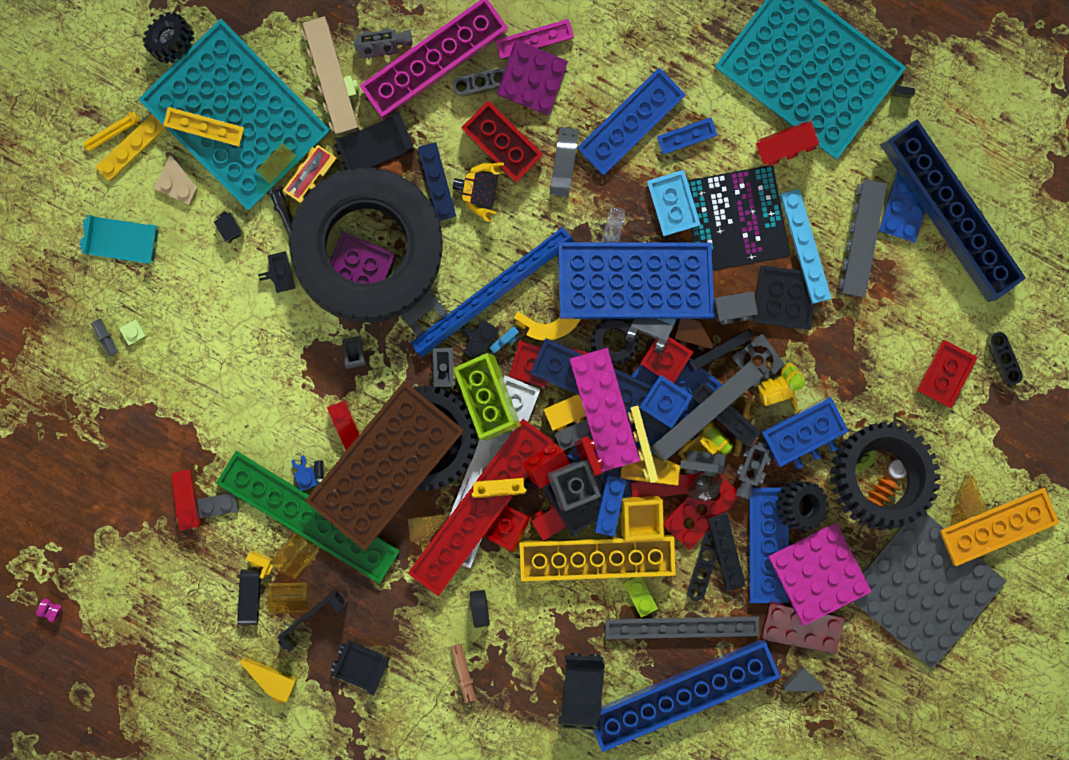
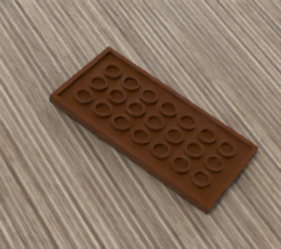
(384, 465)

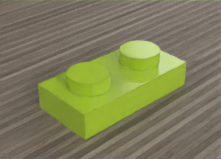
(640, 596)

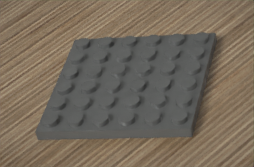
(922, 593)

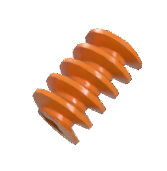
(882, 491)

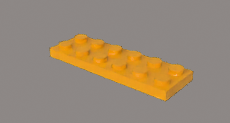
(999, 527)

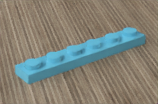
(805, 246)

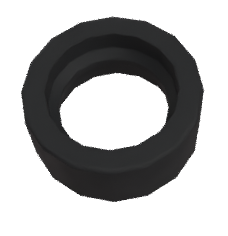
(479, 608)

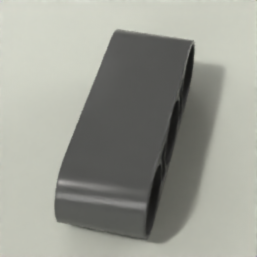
(470, 81)

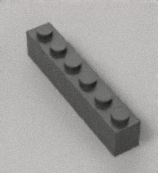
(862, 239)

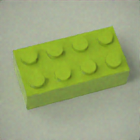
(487, 397)

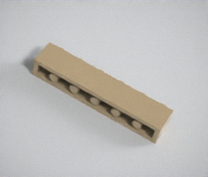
(330, 76)

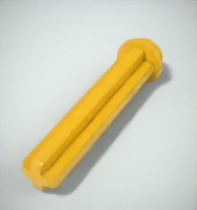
(112, 131)

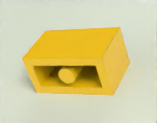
(565, 412)

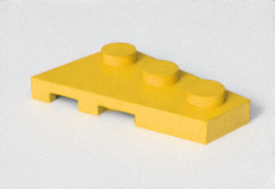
(666, 472)

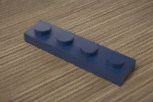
(437, 181)

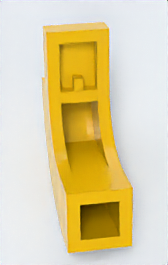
(550, 331)

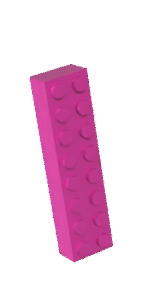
(434, 58)

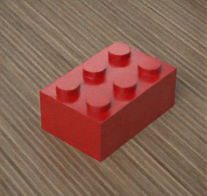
(788, 143)

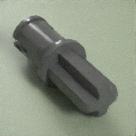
(104, 337)

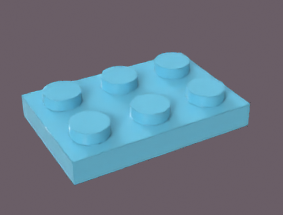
(673, 203)

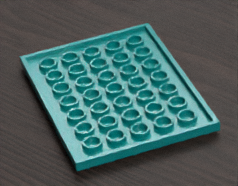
(811, 67)
(233, 85)

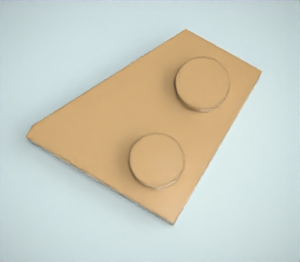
(176, 182)

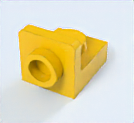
(258, 560)

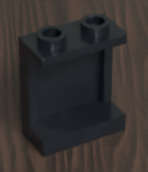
(360, 666)

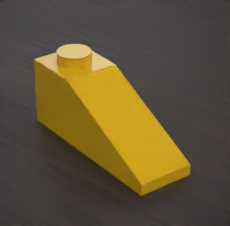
(273, 682)

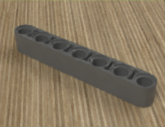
(706, 411)

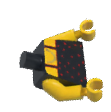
(480, 188)

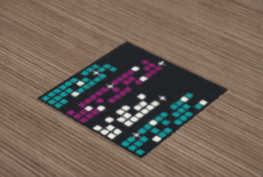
(740, 217)

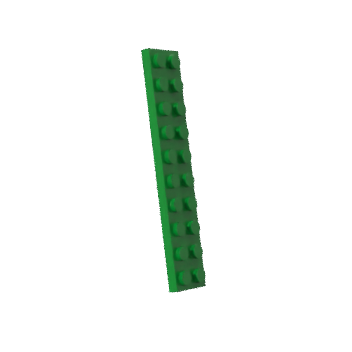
(288, 506)

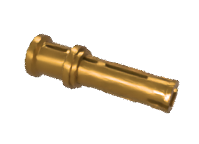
(746, 411)

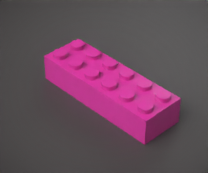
(605, 409)

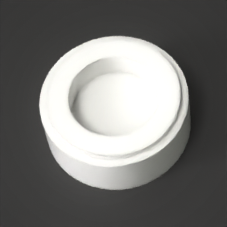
(896, 469)

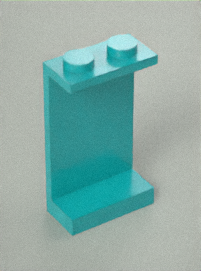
(119, 239)

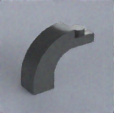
(564, 161)

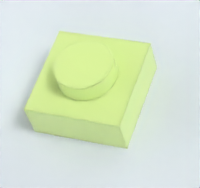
(352, 86)
(132, 332)

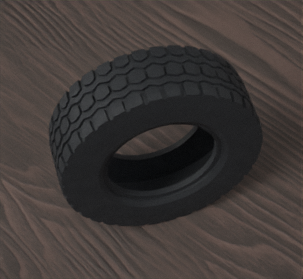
(366, 190)

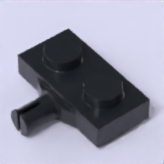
(279, 272)
(479, 339)

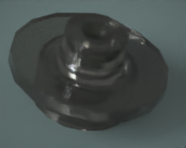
(705, 487)

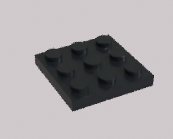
(783, 298)
(582, 515)

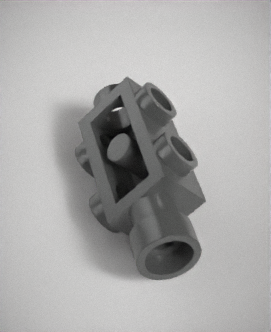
(380, 44)
(753, 465)

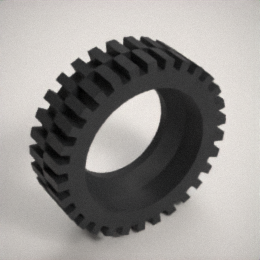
(463, 448)
(915, 460)

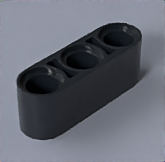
(1010, 365)
(249, 597)

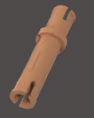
(463, 673)

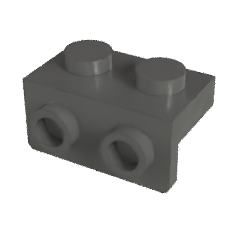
(704, 462)

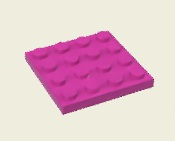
(819, 574)

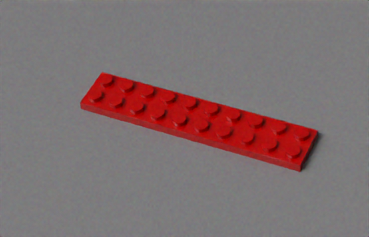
(476, 515)

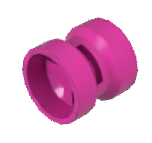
(49, 610)

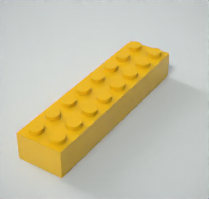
(596, 558)

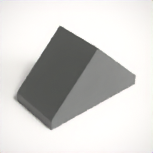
(353, 352)
(802, 681)

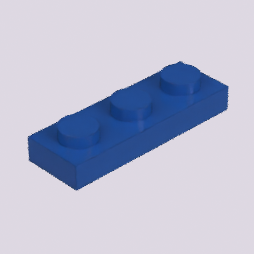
(687, 136)
(610, 505)

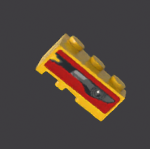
(310, 173)

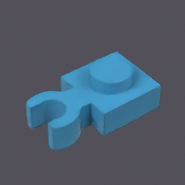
(509, 338)

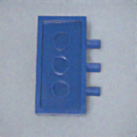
(805, 433)

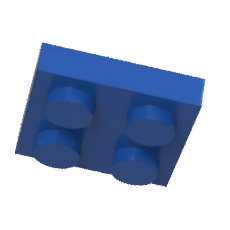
(665, 401)

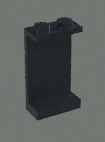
(374, 144)
(333, 598)
(582, 692)

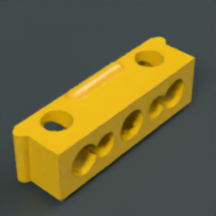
(498, 488)

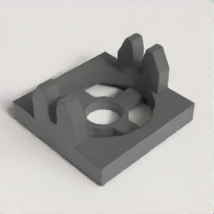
(761, 341)

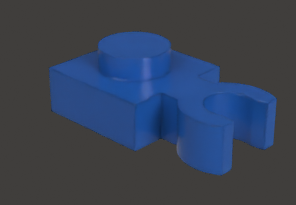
(305, 476)

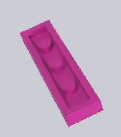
(537, 37)

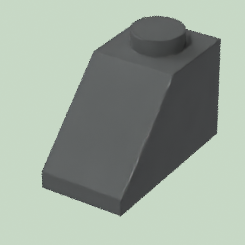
(443, 367)

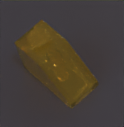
(968, 499)
(424, 527)

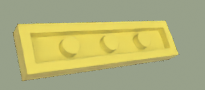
(640, 436)

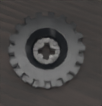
(168, 37)

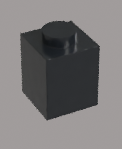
(228, 226)

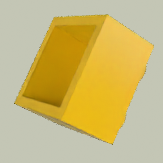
(642, 518)

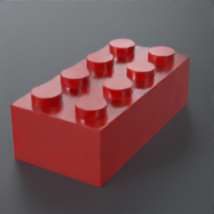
(502, 142)

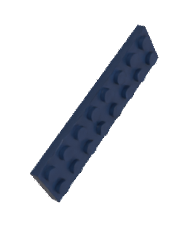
(555, 367)

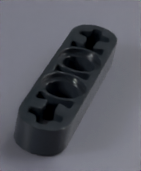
(720, 350)
(701, 563)

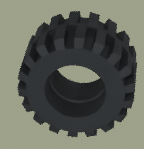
(619, 324)
(814, 505)

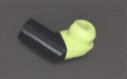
(319, 470)

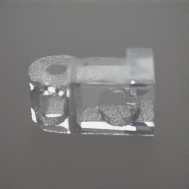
(613, 225)

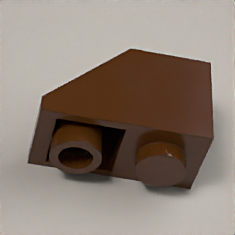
(692, 332)

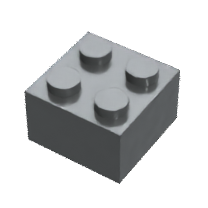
(735, 306)
(573, 485)

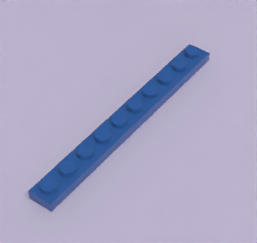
(490, 293)

